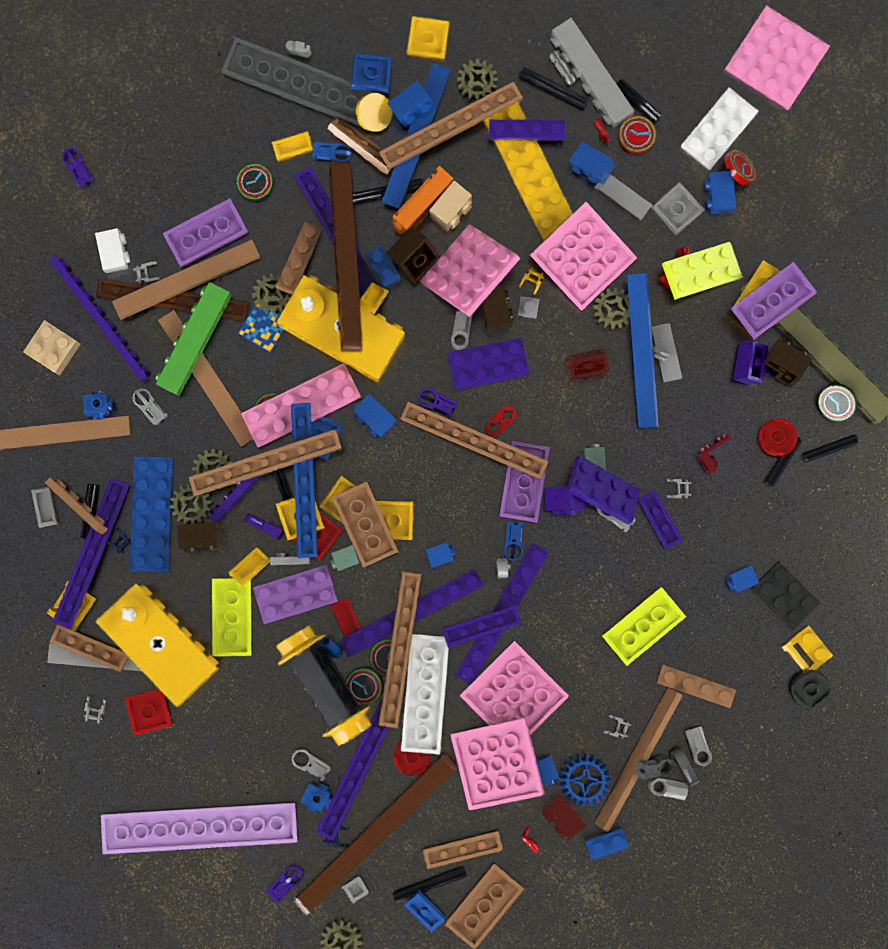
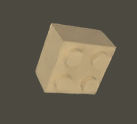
(451, 206)
(51, 347)

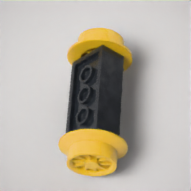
(325, 685)

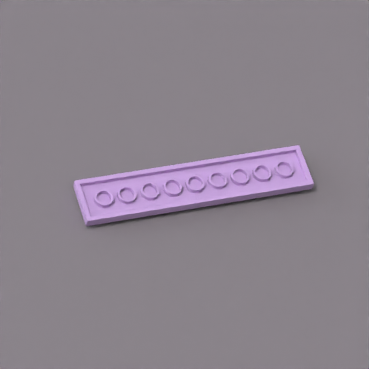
(199, 828)

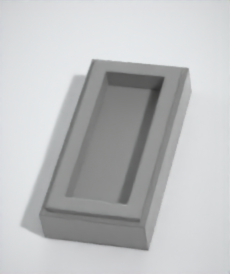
(44, 507)

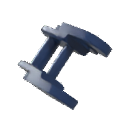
(121, 535)
(335, 843)

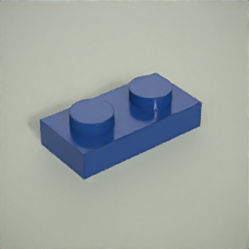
(425, 911)

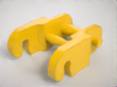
(526, 277)

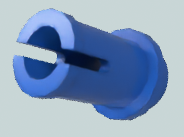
(334, 649)

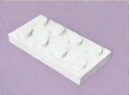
(719, 128)

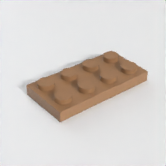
(365, 524)
(484, 906)

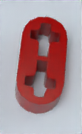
(497, 418)

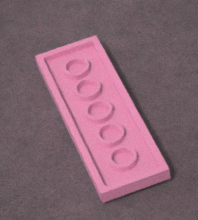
(324, 393)

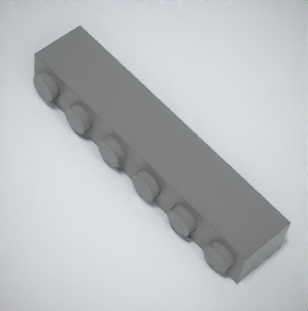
(592, 73)

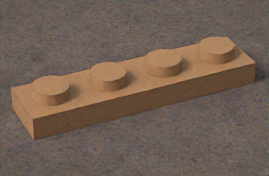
(359, 143)
(299, 258)
(83, 510)
(89, 648)
(696, 686)
(462, 849)

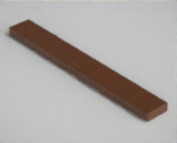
(182, 302)

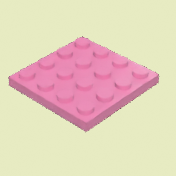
(777, 57)
(583, 256)
(469, 270)
(514, 690)
(497, 764)

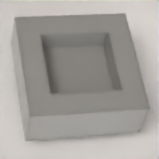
(528, 307)
(355, 889)

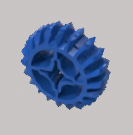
(584, 797)

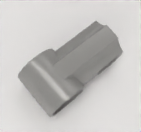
(461, 329)
(697, 744)
(669, 788)

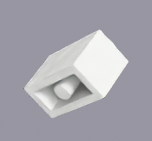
(112, 250)

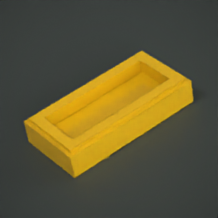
(292, 146)
(373, 298)
(249, 566)

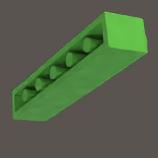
(193, 339)

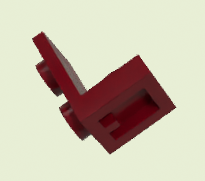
(710, 462)

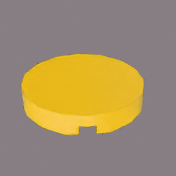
(373, 112)

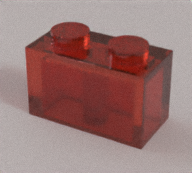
(588, 363)
(564, 817)

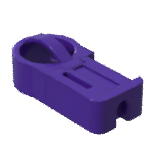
(77, 169)
(441, 403)
(264, 526)
(283, 885)

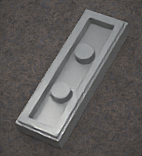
(624, 197)
(664, 340)

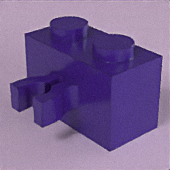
(750, 363)
(561, 501)

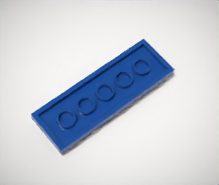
(151, 514)

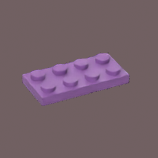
(205, 233)
(773, 300)
(522, 491)
(295, 594)

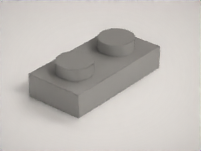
(281, 559)

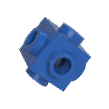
(90, 405)
(309, 797)

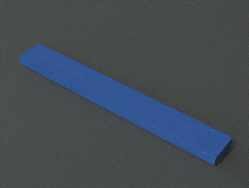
(403, 172)
(642, 350)
(304, 485)

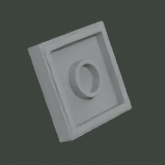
(677, 208)

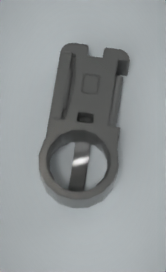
(684, 765)
(652, 768)

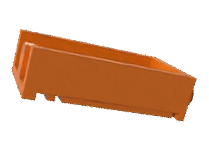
(421, 202)

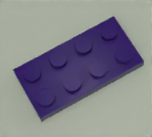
(488, 364)
(603, 490)

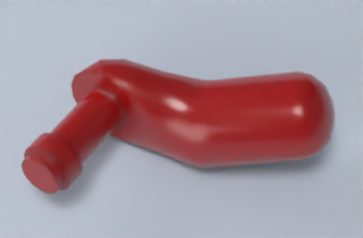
(602, 130)
(531, 843)

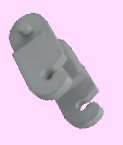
(298, 49)
(144, 267)
(678, 482)
(101, 711)
(616, 733)

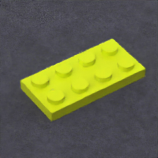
(702, 270)
(231, 618)
(643, 626)

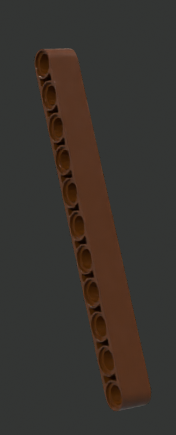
(345, 257)
(375, 833)

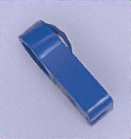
(328, 151)
(513, 538)

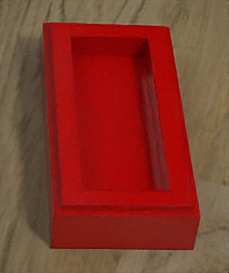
(345, 617)

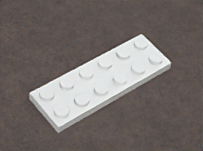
(425, 694)

